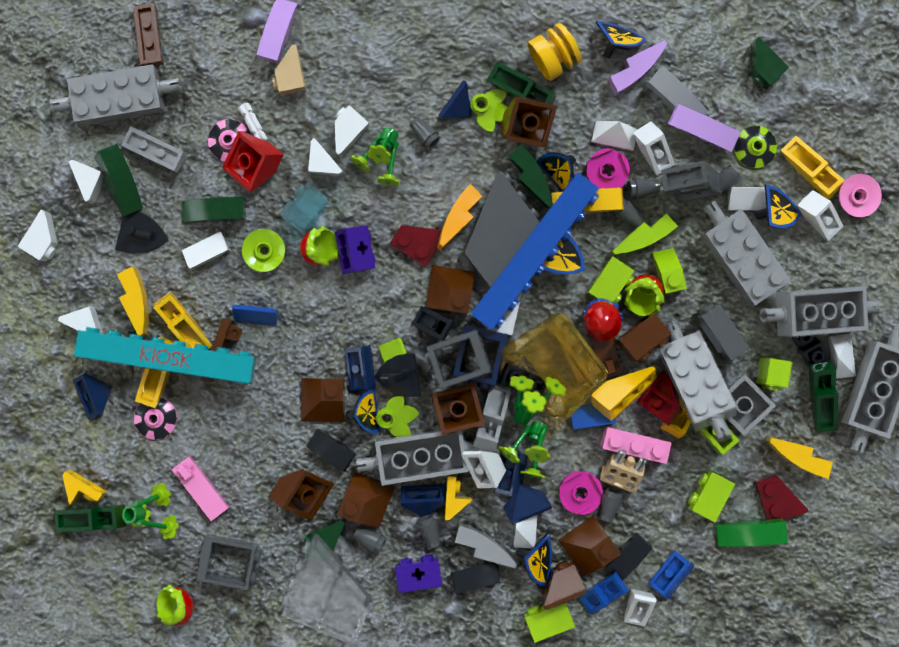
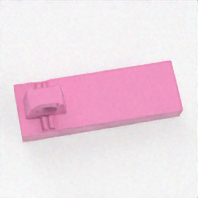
(200, 488)

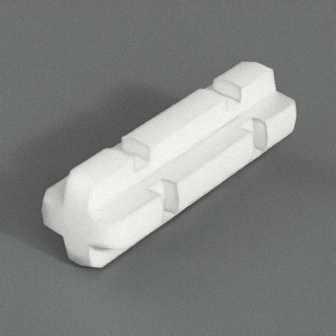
(252, 121)

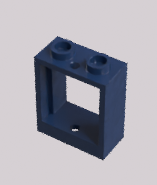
(488, 334)

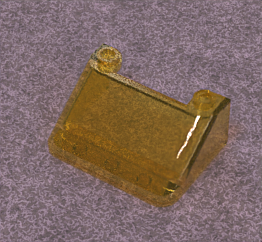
(563, 354)

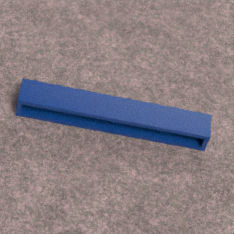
(535, 251)

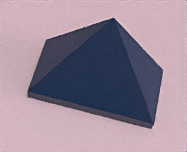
(458, 104)
(92, 394)
(422, 498)
(525, 504)

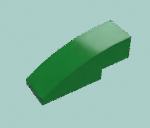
(752, 533)

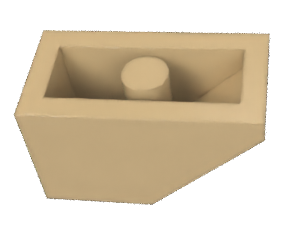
(289, 73)

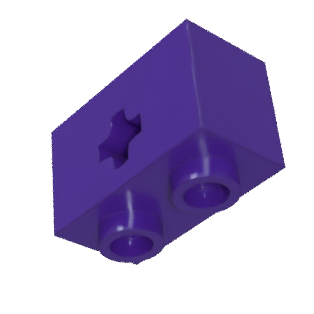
(355, 249)
(410, 582)

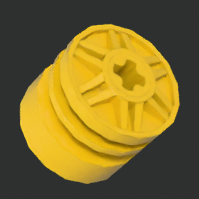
(558, 49)

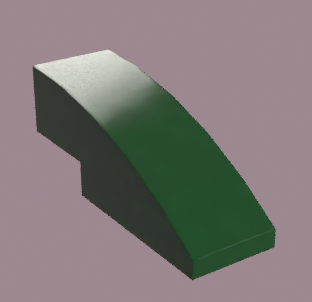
(518, 84)
(531, 176)
(119, 180)
(214, 209)
(823, 396)
(89, 518)

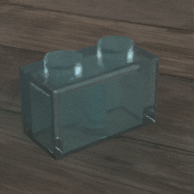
(305, 207)

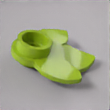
(493, 109)
(400, 416)

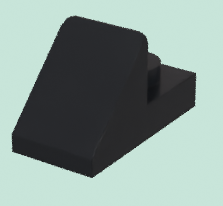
(432, 323)

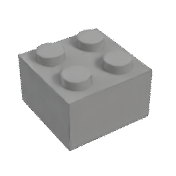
(750, 403)

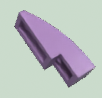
(277, 31)
(636, 68)
(704, 128)

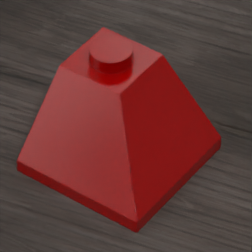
(252, 160)

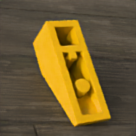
(620, 392)

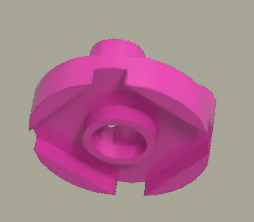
(611, 159)
(577, 504)

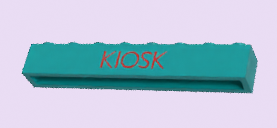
(165, 357)

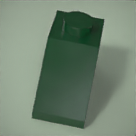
(765, 64)
(329, 533)

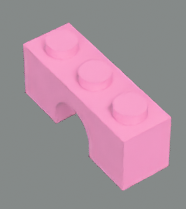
(635, 444)

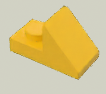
(76, 484)
(454, 503)

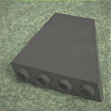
(500, 229)

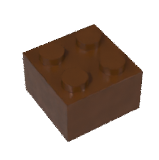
(643, 337)

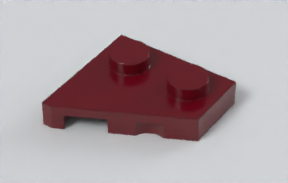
(417, 242)
(661, 399)
(778, 499)

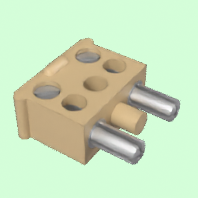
(623, 471)

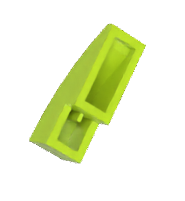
(645, 235)

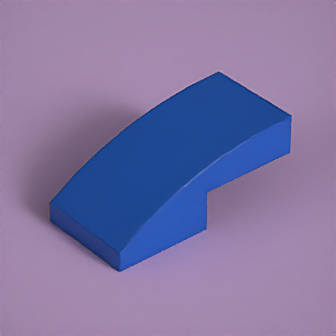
(603, 592)

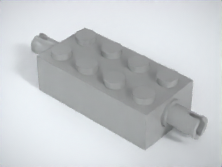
(116, 95)
(744, 256)
(821, 311)
(698, 381)
(875, 393)
(418, 456)

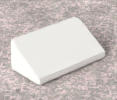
(746, 198)
(205, 250)

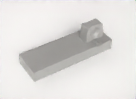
(154, 149)

